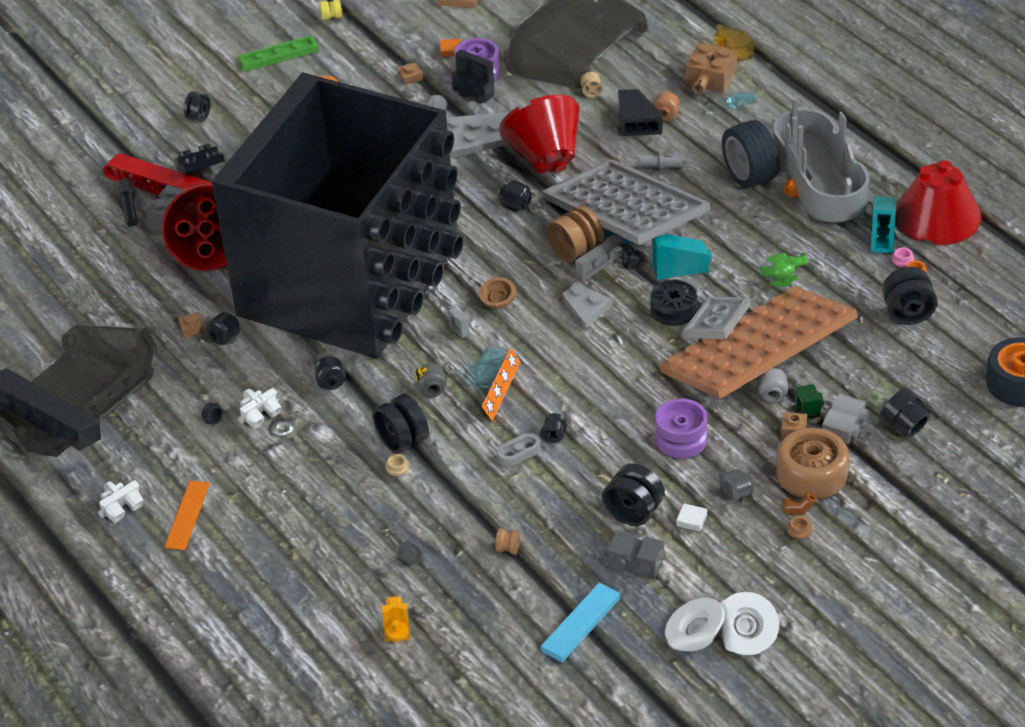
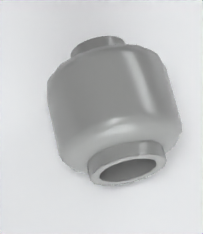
(772, 385)

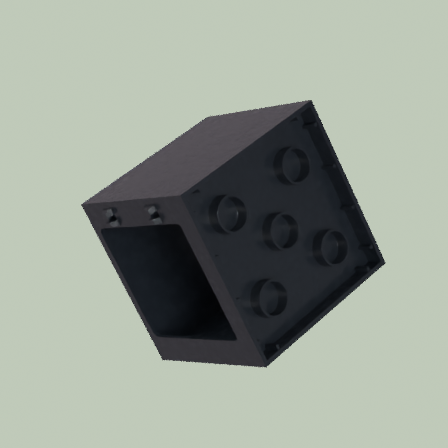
(339, 214)

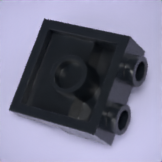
(473, 77)
(203, 158)

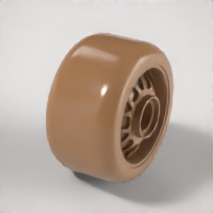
(812, 463)

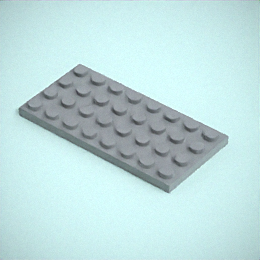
(627, 201)

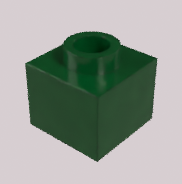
(808, 401)

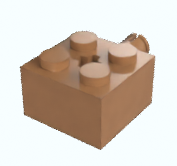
(710, 68)

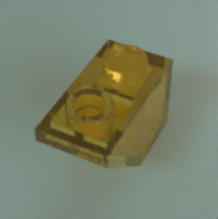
(734, 40)

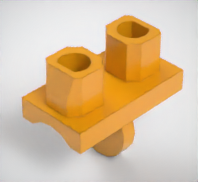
(395, 620)

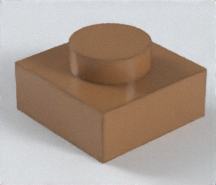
(410, 73)
(191, 324)

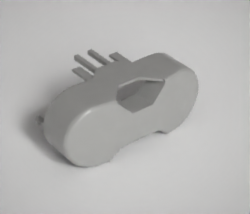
(821, 164)

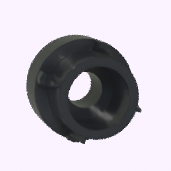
(905, 413)

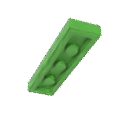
(277, 53)

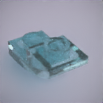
(489, 366)

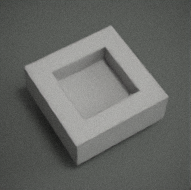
(459, 322)

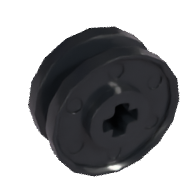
(673, 302)

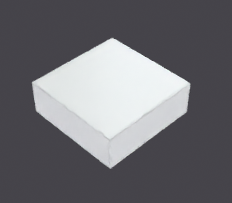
(691, 517)

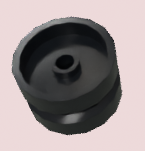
(909, 295)
(400, 423)
(633, 494)

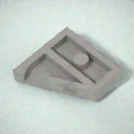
(586, 303)

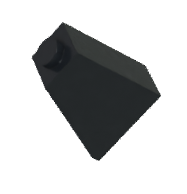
(637, 114)

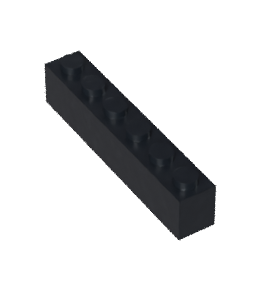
(48, 411)

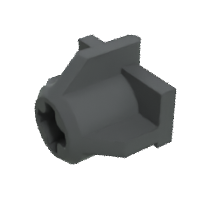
(736, 484)

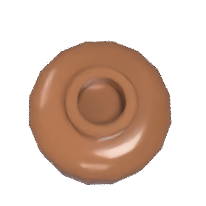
(667, 104)

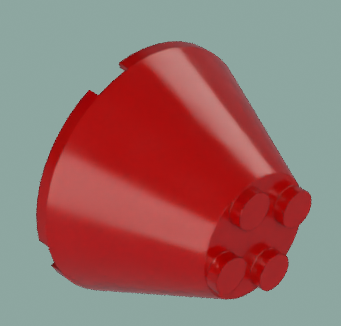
(543, 132)
(938, 206)
(193, 229)

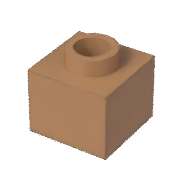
(792, 422)

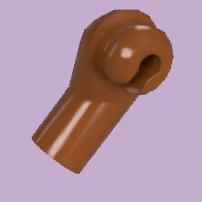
(791, 507)

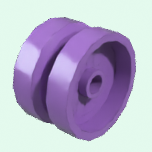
(484, 49)
(681, 428)

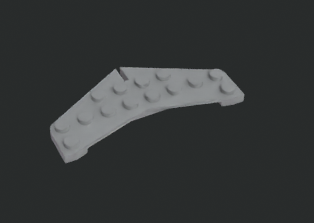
(475, 133)

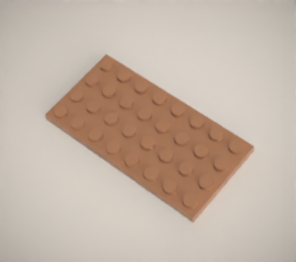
(758, 342)

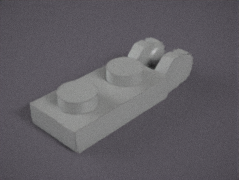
(599, 257)

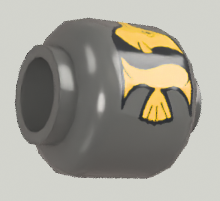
(430, 380)

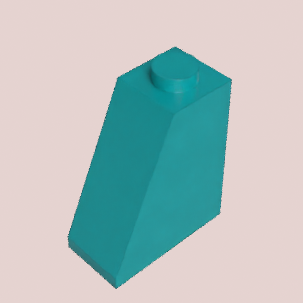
(883, 224)
(679, 256)

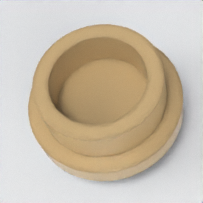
(397, 465)

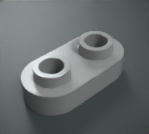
(518, 449)

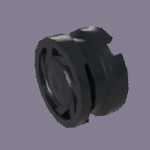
(197, 106)

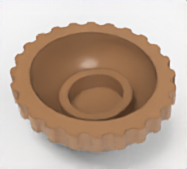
(497, 293)

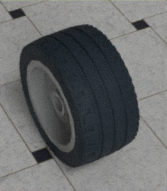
(750, 153)

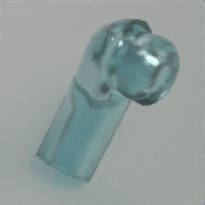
(739, 98)

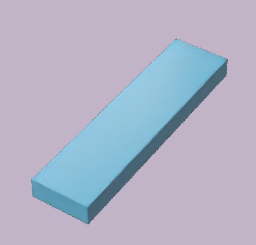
(580, 622)

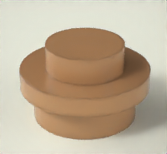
(799, 527)

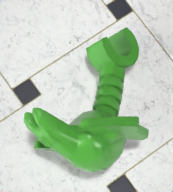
(783, 268)

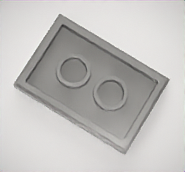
(716, 318)

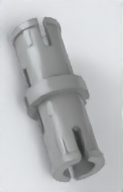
(661, 161)

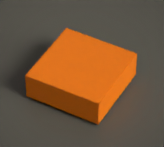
(448, 47)

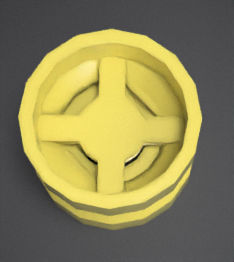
(335, 8)

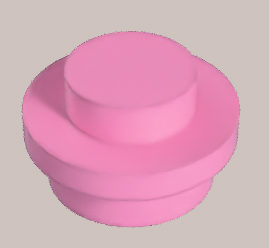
(902, 257)

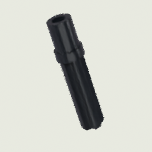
(127, 196)

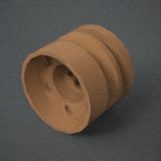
(574, 234)

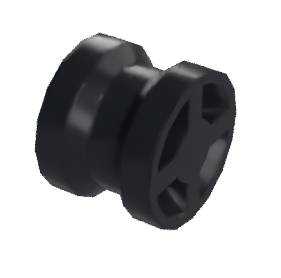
(554, 428)

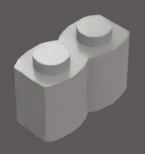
(846, 417)

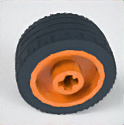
(1007, 371)

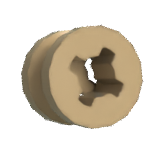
(591, 90)

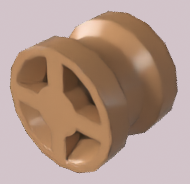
(507, 541)

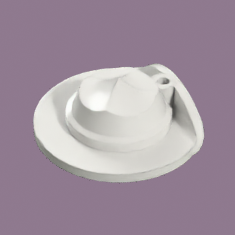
(748, 623)
(694, 624)

